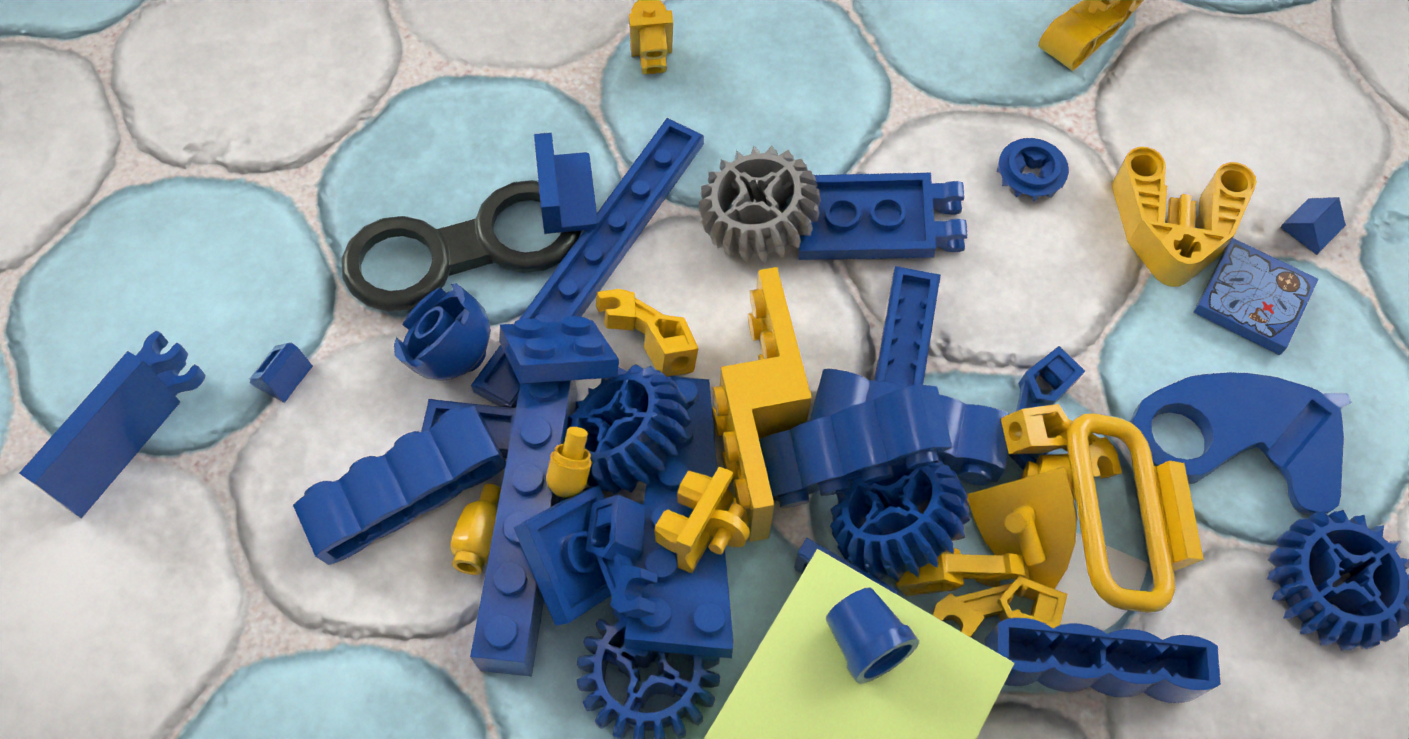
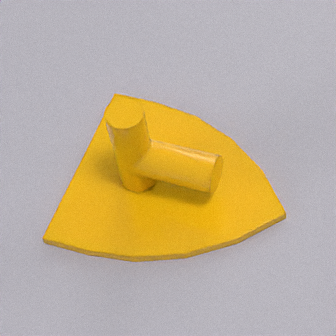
(1031, 520)

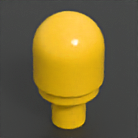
(569, 464)

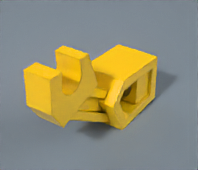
(666, 337)
(1046, 429)
(957, 566)
(972, 608)

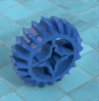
(631, 427)
(900, 520)
(1370, 602)
(671, 683)

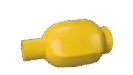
(474, 532)

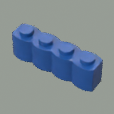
(974, 430)
(856, 444)
(399, 486)
(1111, 663)

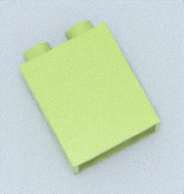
(803, 687)

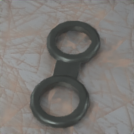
(452, 249)

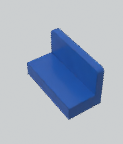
(564, 188)

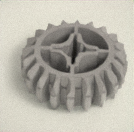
(759, 182)

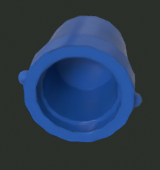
(870, 635)

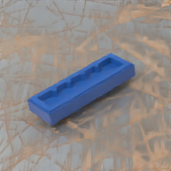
(907, 327)

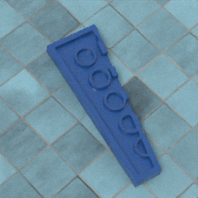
(695, 607)

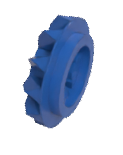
(1034, 154)

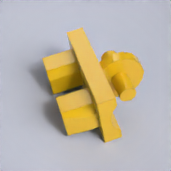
(651, 35)
(709, 519)

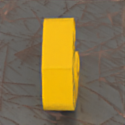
(1085, 29)
(1176, 248)

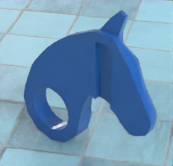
(1242, 411)

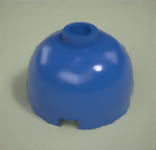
(445, 335)

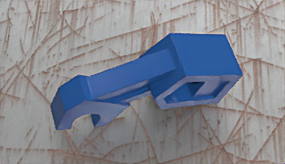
(1060, 373)
(617, 542)

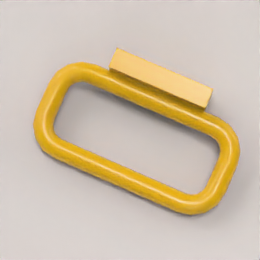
(1164, 510)

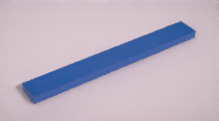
(600, 250)

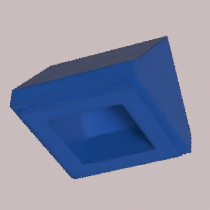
(1316, 222)
(281, 371)

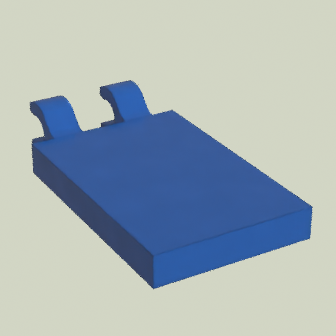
(884, 217)
(112, 425)

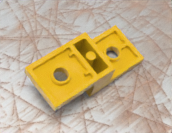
(760, 401)

